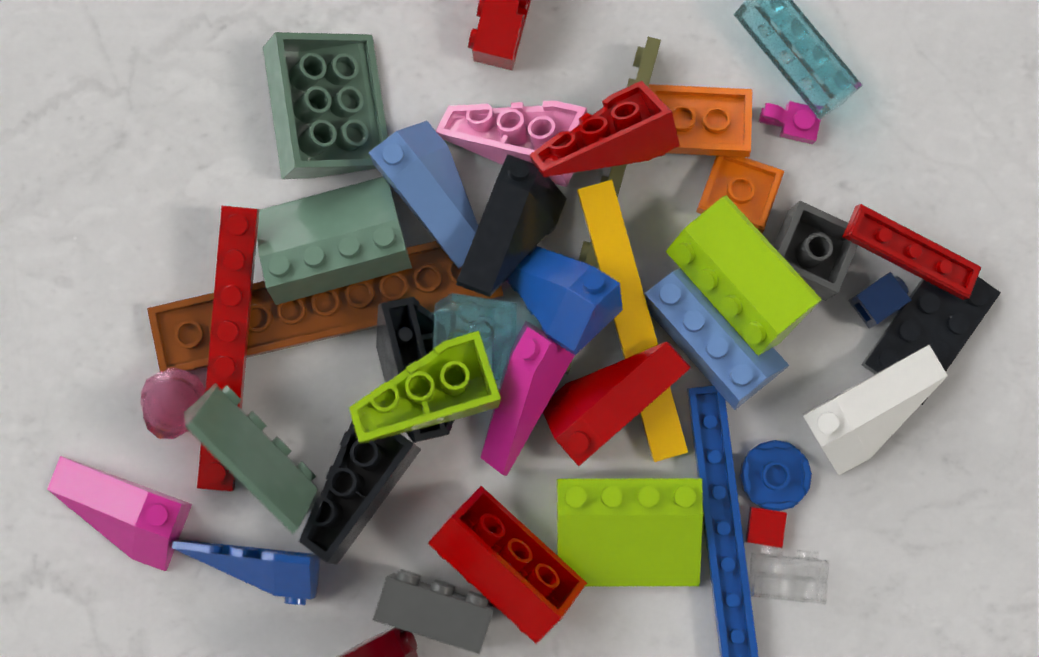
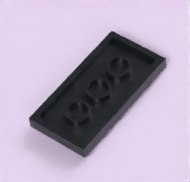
(933, 320)

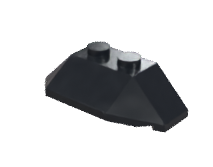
(402, 338)

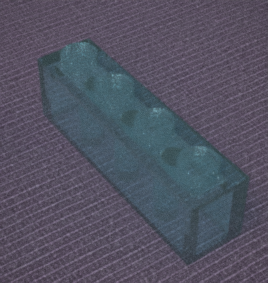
(799, 53)

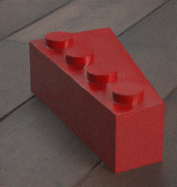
(498, 32)

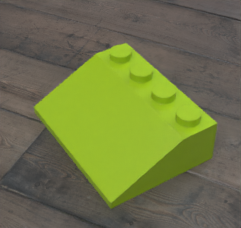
(631, 530)

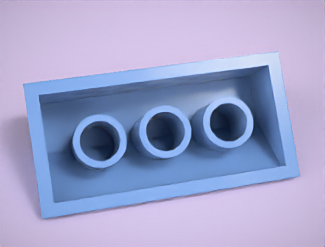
(711, 340)

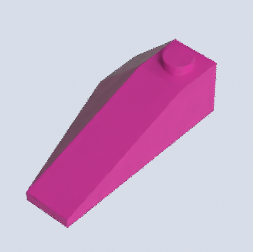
(525, 390)

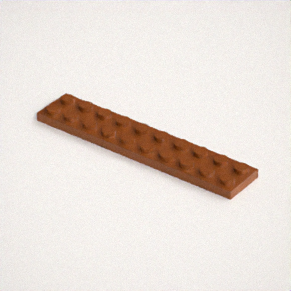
(184, 326)

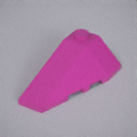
(124, 512)

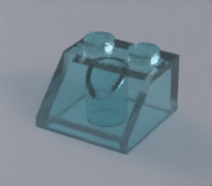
(493, 319)

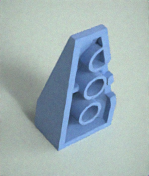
(428, 182)

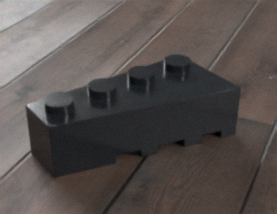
(354, 491)

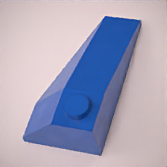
(566, 297)

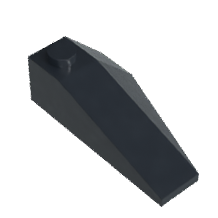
(514, 221)

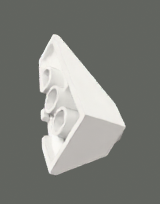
(869, 413)

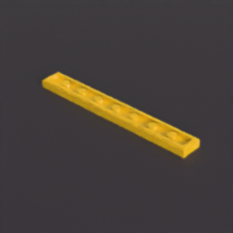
(634, 321)

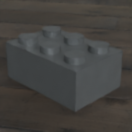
(434, 610)

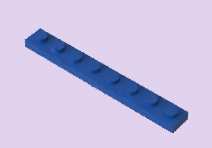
(722, 523)

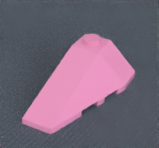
(509, 130)

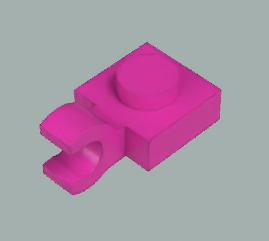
(796, 120)

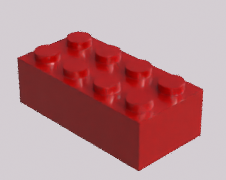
(508, 564)

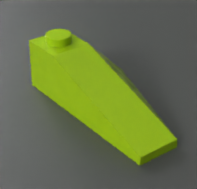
(434, 390)

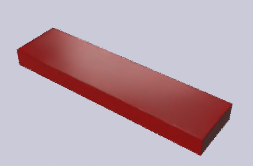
(912, 252)

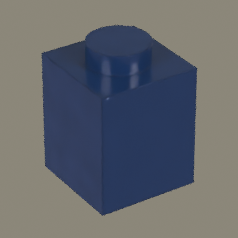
(881, 299)

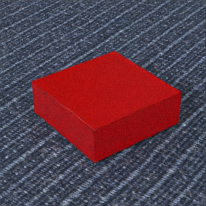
(766, 527)

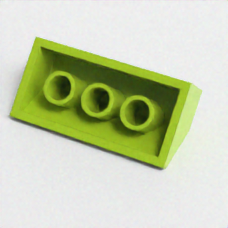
(743, 275)

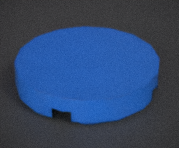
(775, 475)

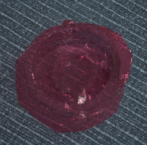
(167, 398)

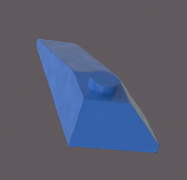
(271, 570)

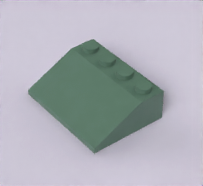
(324, 102)
(330, 240)
(251, 455)

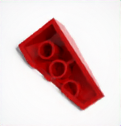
(625, 131)
(600, 404)

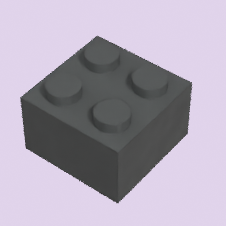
(816, 248)

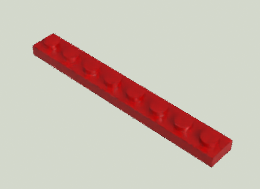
(230, 323)

